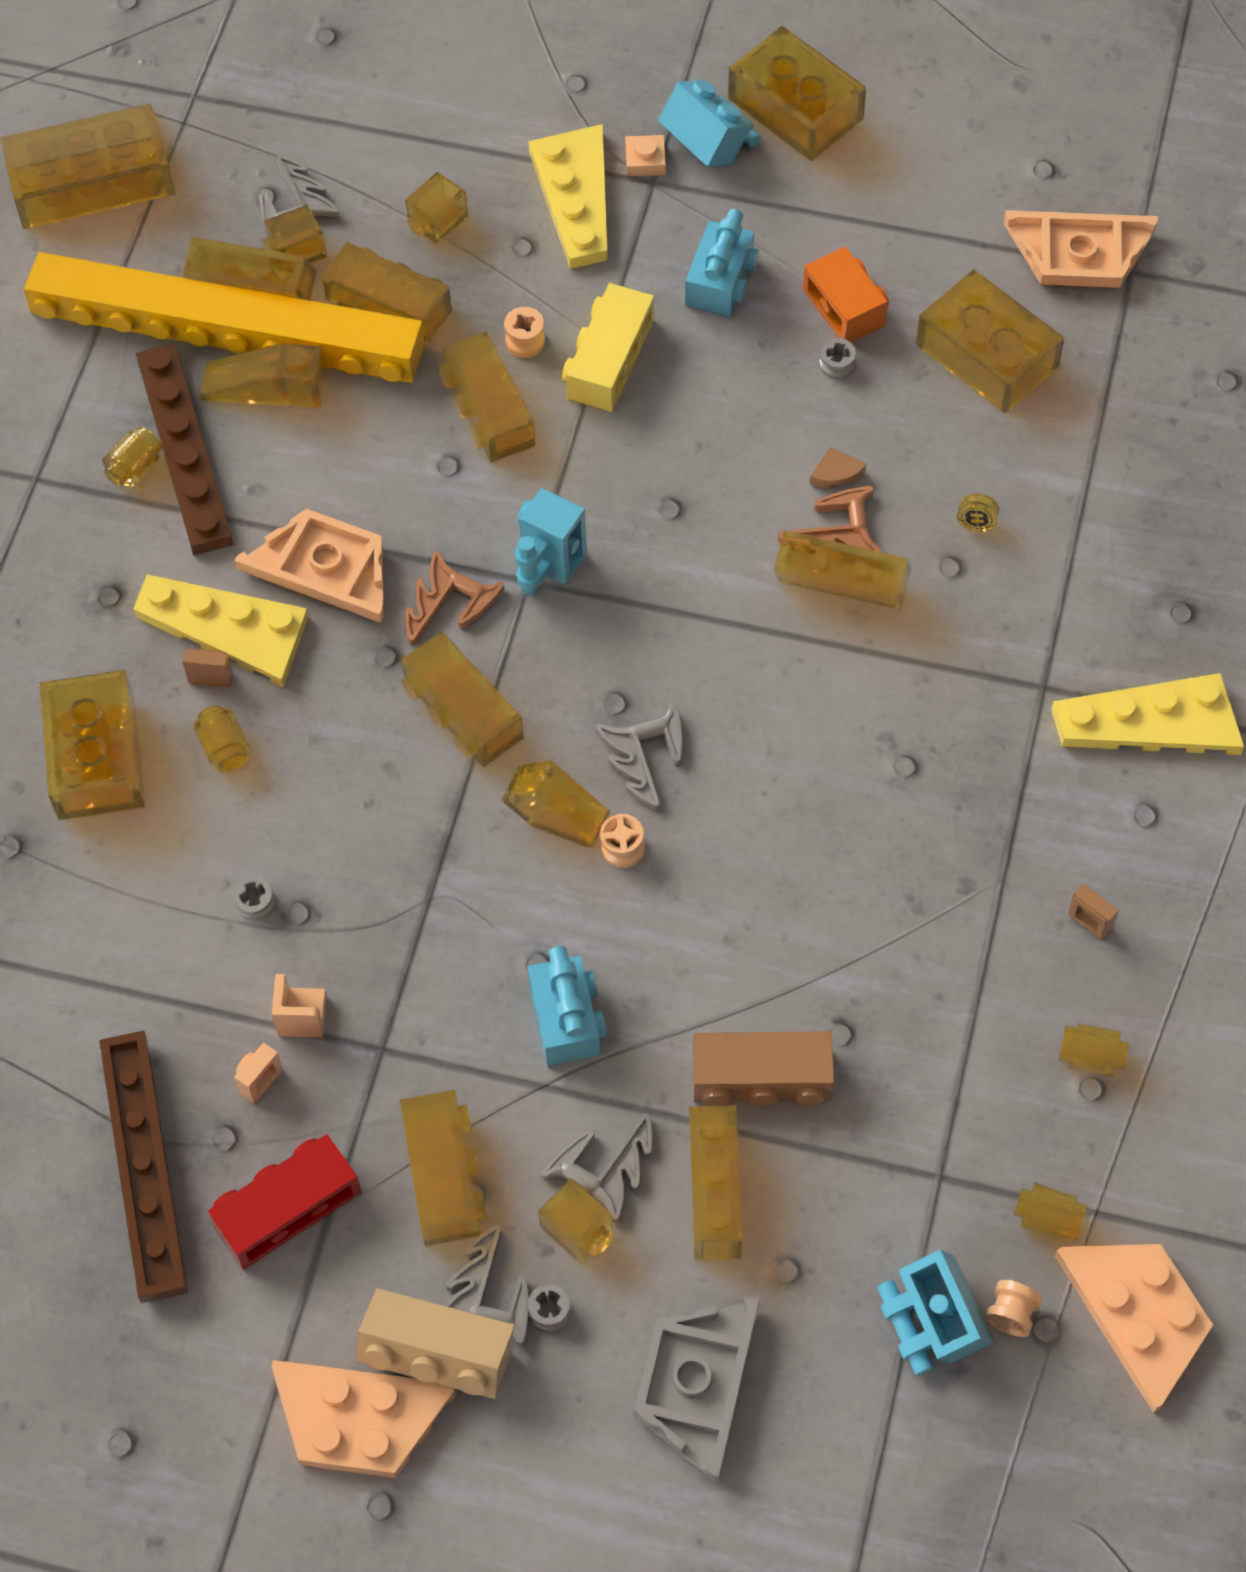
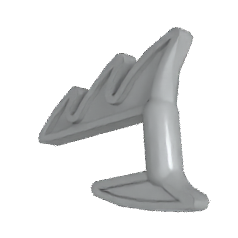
(303, 190)
(626, 743)
(609, 1185)
(476, 1276)

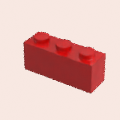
(284, 1200)

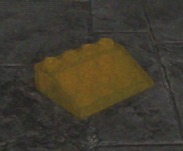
(87, 166)

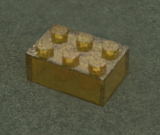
(796, 93)
(989, 341)
(91, 745)

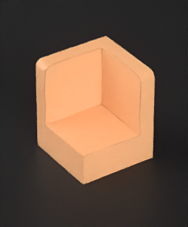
(298, 1010)

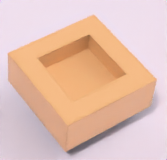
(645, 155)
(257, 1072)

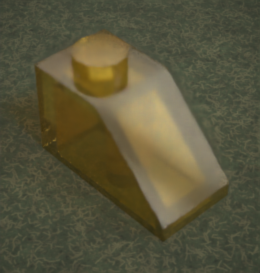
(555, 803)

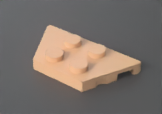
(1080, 246)
(323, 562)
(1140, 1310)
(356, 1416)

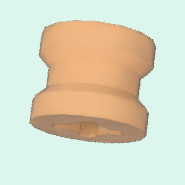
(518, 341)
(620, 830)
(1013, 1308)

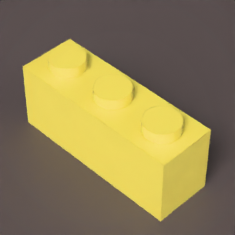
(609, 347)

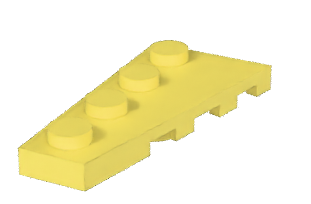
(574, 188)
(250, 629)
(1166, 714)

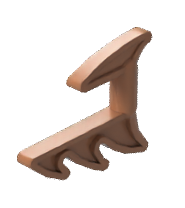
(854, 534)
(443, 581)

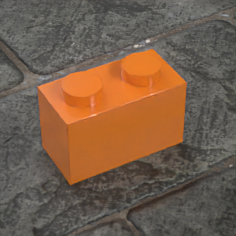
(845, 295)

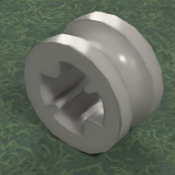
(841, 347)
(240, 895)
(546, 1292)

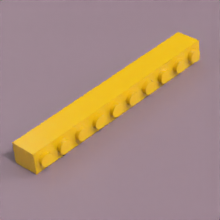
(222, 315)

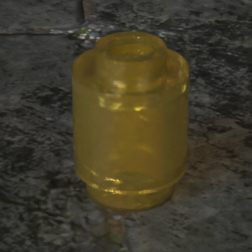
(132, 457)
(221, 738)
(1093, 1049)
(1050, 1212)

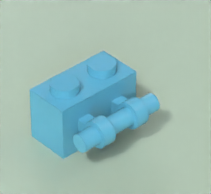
(707, 123)
(721, 266)
(550, 540)
(564, 1008)
(944, 1308)

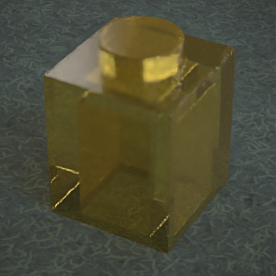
(436, 208)
(295, 234)
(576, 1222)

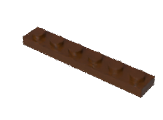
(184, 449)
(143, 1167)

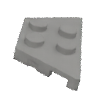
(696, 1379)

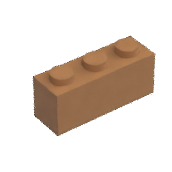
(763, 1067)

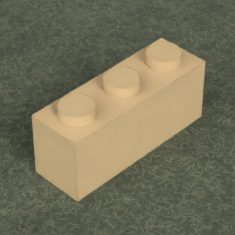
(435, 1343)

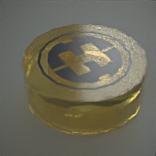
(978, 512)

